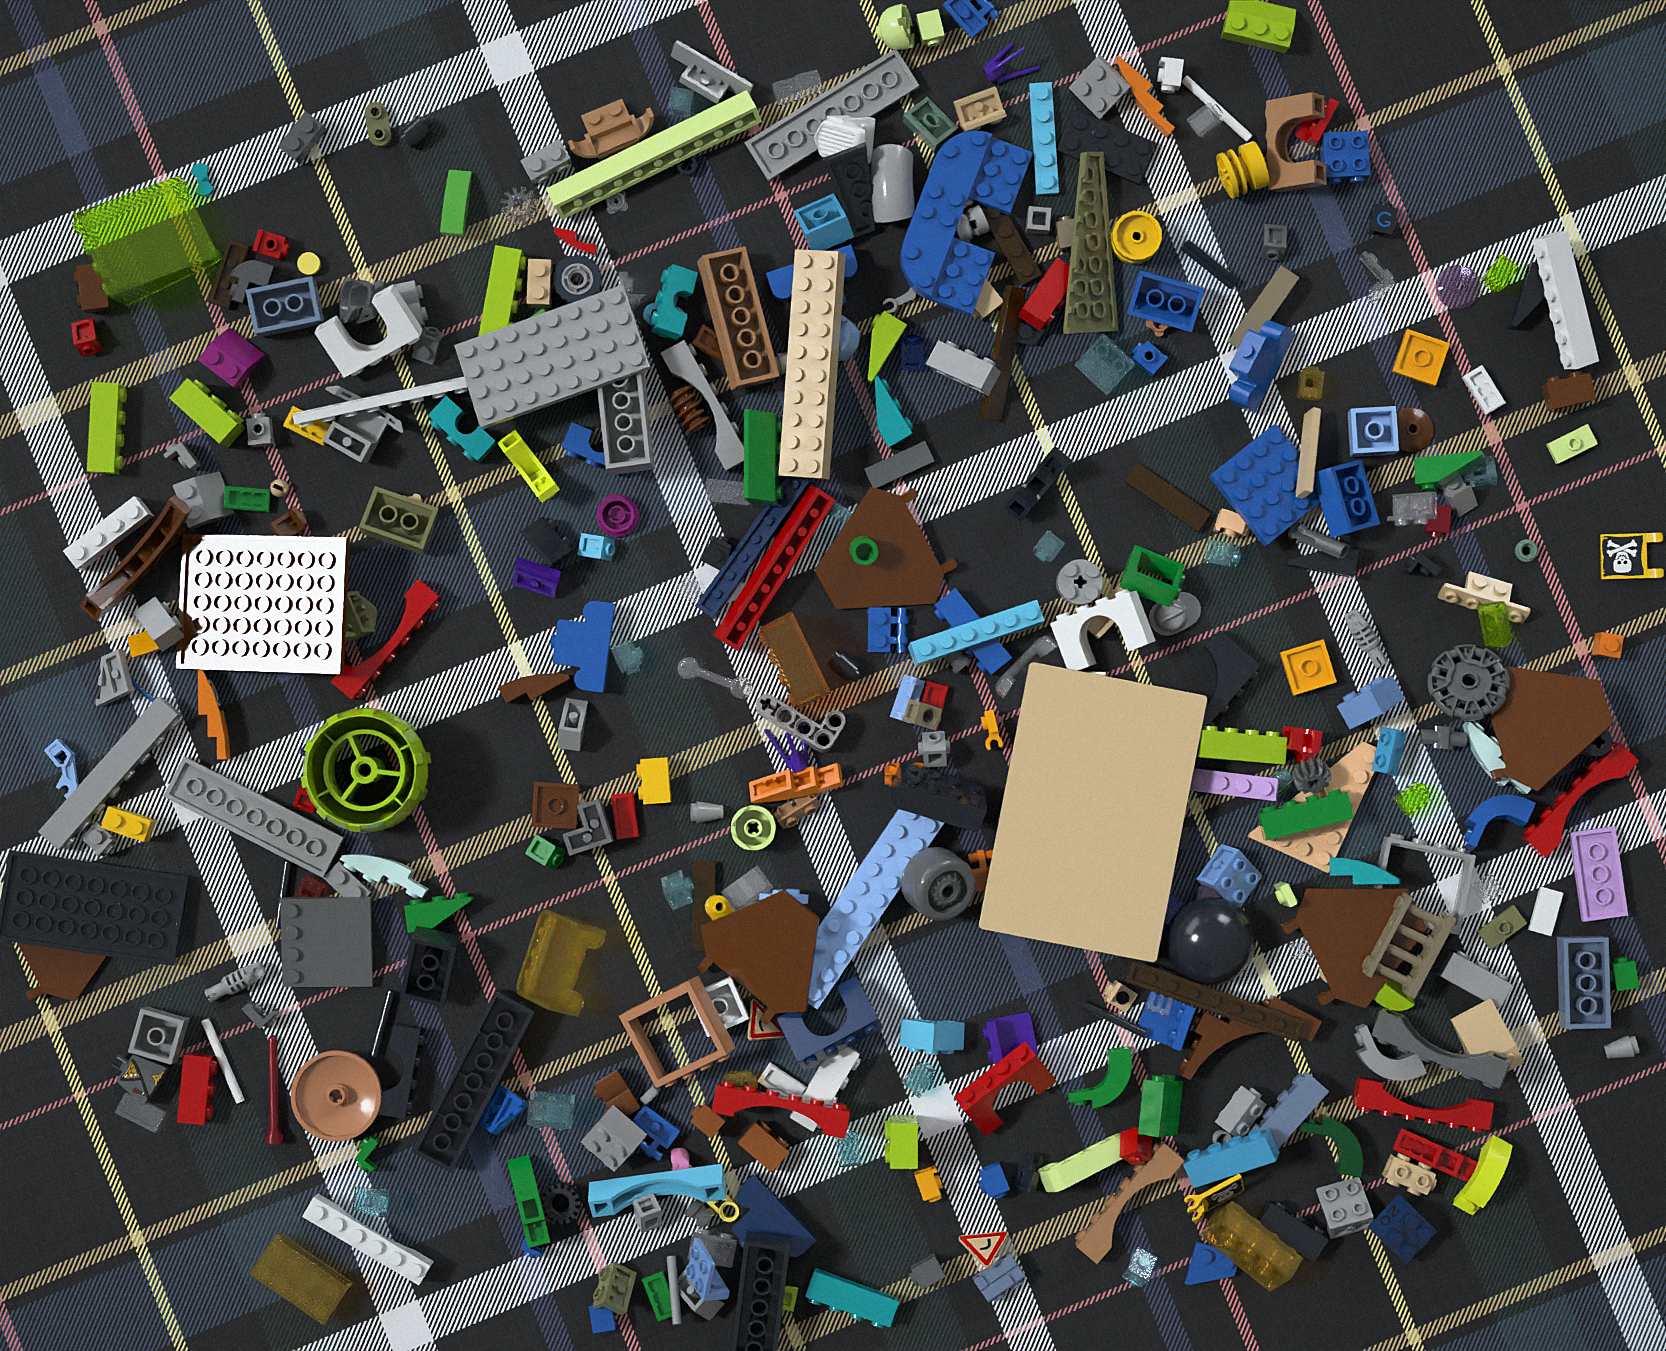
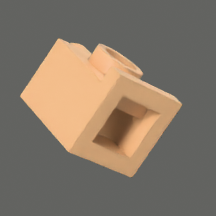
(1230, 523)

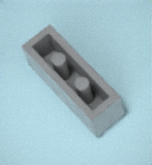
(963, 367)
(1475, 978)

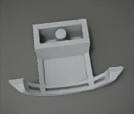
(358, 433)

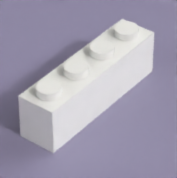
(108, 533)
(827, 1081)

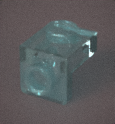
(848, 1150)
(1140, 1267)

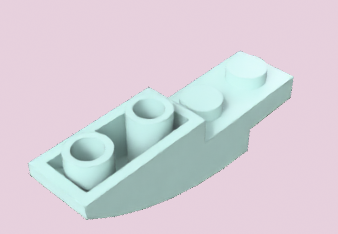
(1488, 752)
(378, 867)

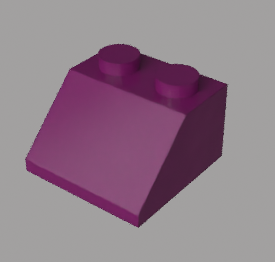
(231, 357)

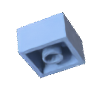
(1373, 431)

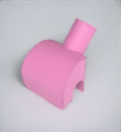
(680, 1159)

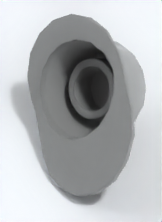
(1176, 617)

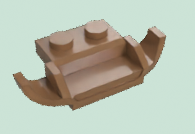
(611, 130)

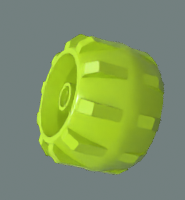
(320, 774)

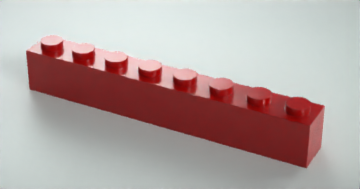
(774, 567)

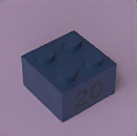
(1402, 1229)

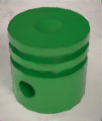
(863, 550)

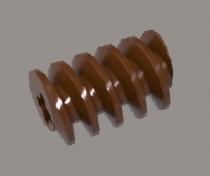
(688, 410)

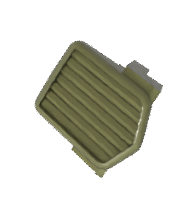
(360, 616)

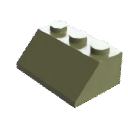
(399, 520)

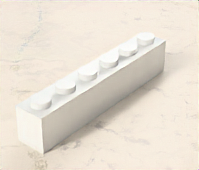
(1565, 300)

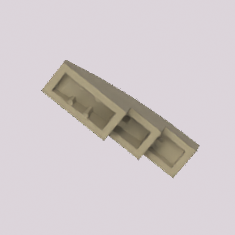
(1265, 304)

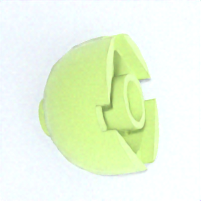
(895, 28)

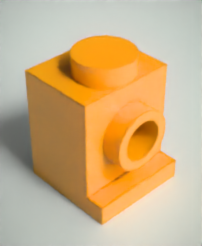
(929, 1184)

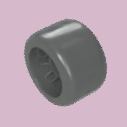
(938, 883)

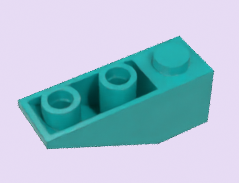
(890, 422)

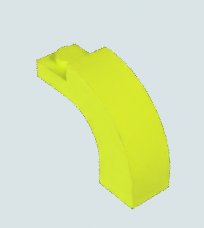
(528, 466)
(1486, 1177)

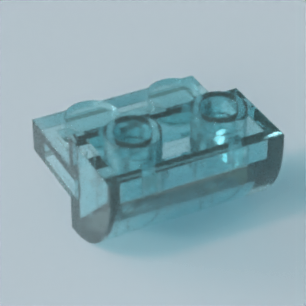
(1105, 364)

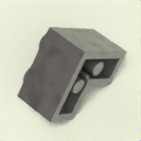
(595, 829)

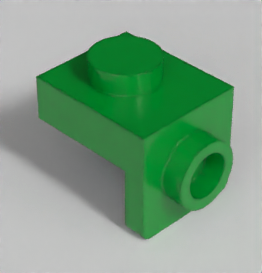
(367, 1147)

